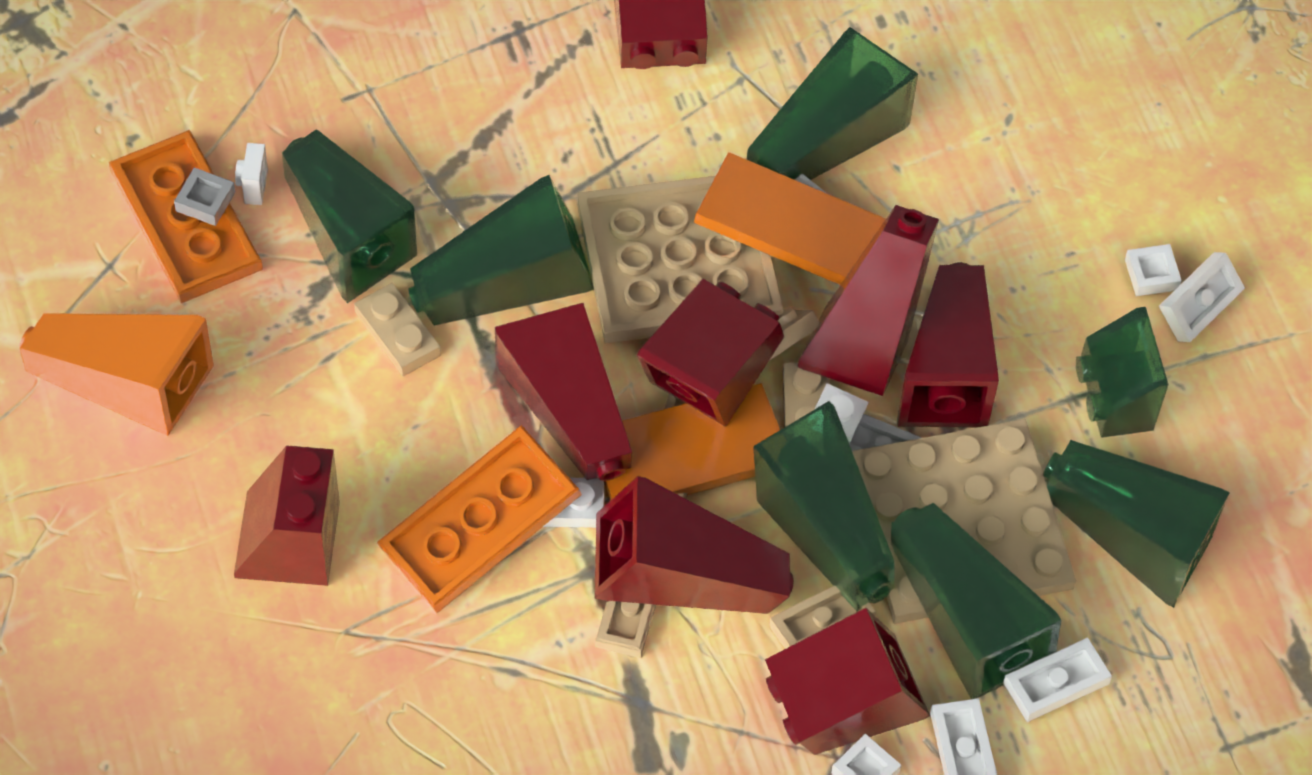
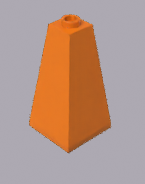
(125, 362)

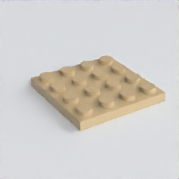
(652, 255)
(985, 484)

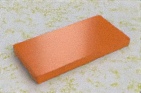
(786, 219)
(190, 251)
(693, 451)
(479, 518)

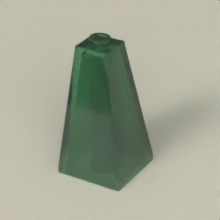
(840, 110)
(352, 214)
(505, 260)
(821, 502)
(1137, 513)
(973, 601)

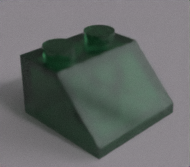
(1123, 375)

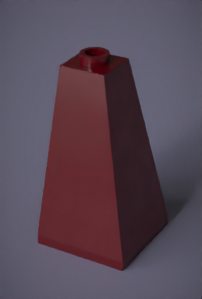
(874, 306)
(954, 357)
(565, 384)
(680, 555)

